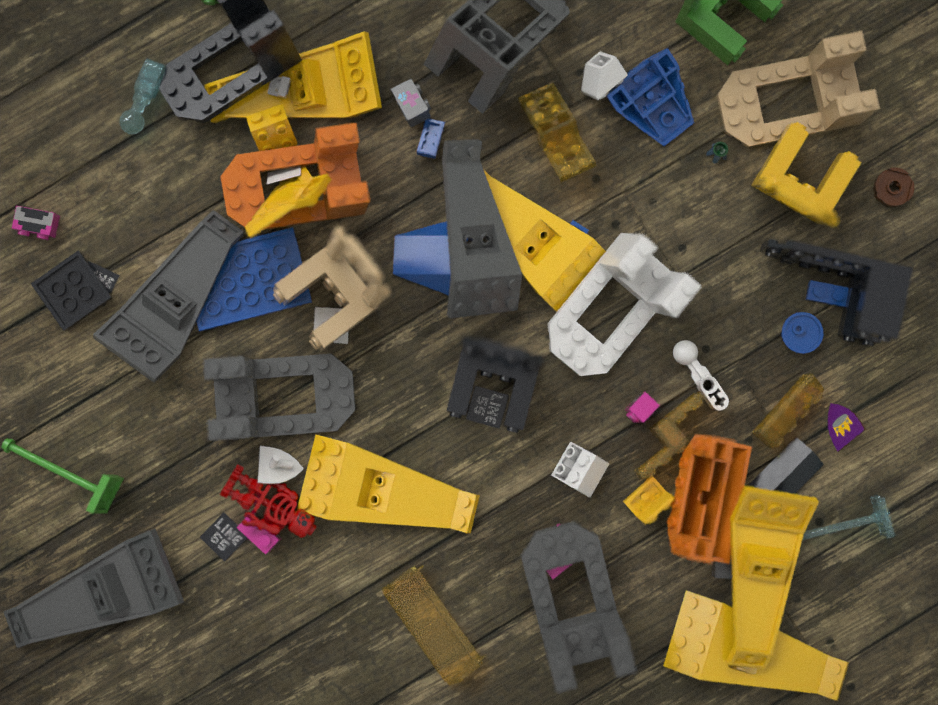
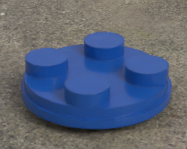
(802, 332)

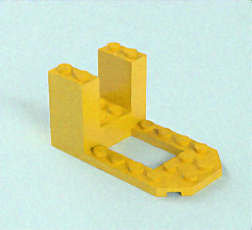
(802, 197)

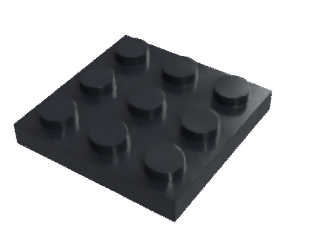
(71, 290)

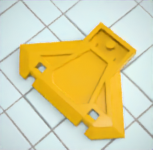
(288, 195)

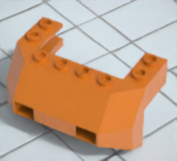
(705, 498)

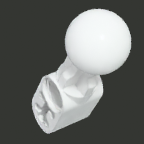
(686, 353)

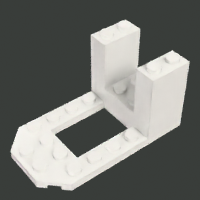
(636, 269)

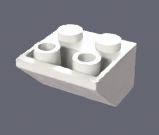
(602, 75)
(580, 469)

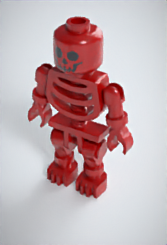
(298, 521)

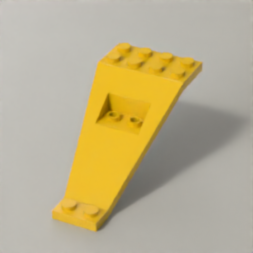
(336, 83)
(557, 259)
(346, 479)
(764, 553)
(706, 637)

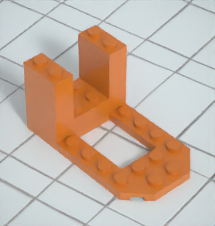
(334, 154)

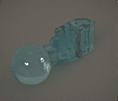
(145, 89)

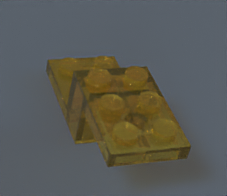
(557, 132)
(669, 435)

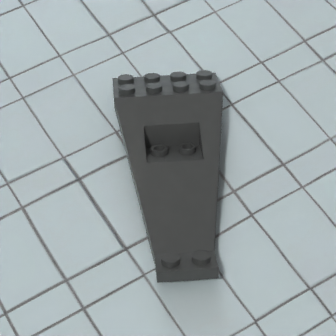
(481, 271)
(148, 327)
(110, 589)

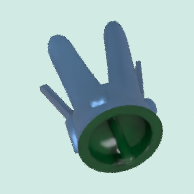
(720, 150)

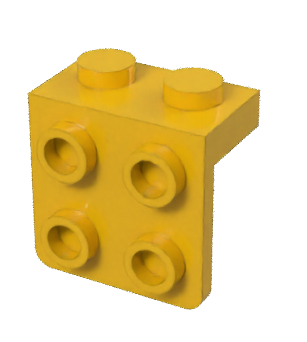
(271, 129)
(649, 501)

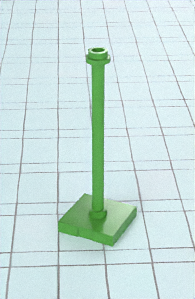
(103, 493)

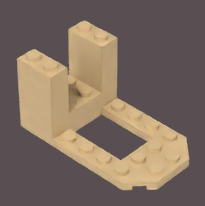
(833, 83)
(342, 281)

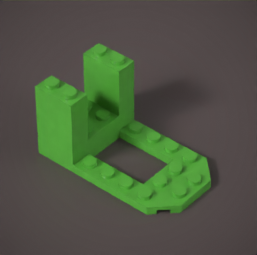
(701, 22)

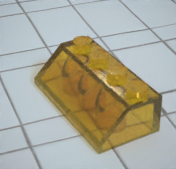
(789, 410)

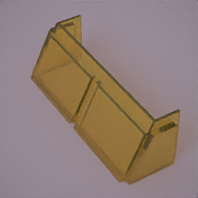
(432, 626)

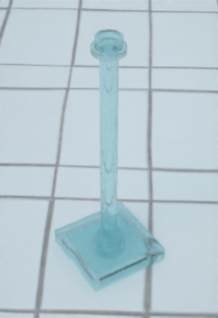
(879, 516)

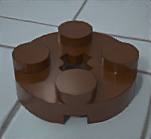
(902, 180)

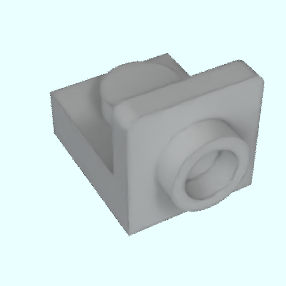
(279, 87)

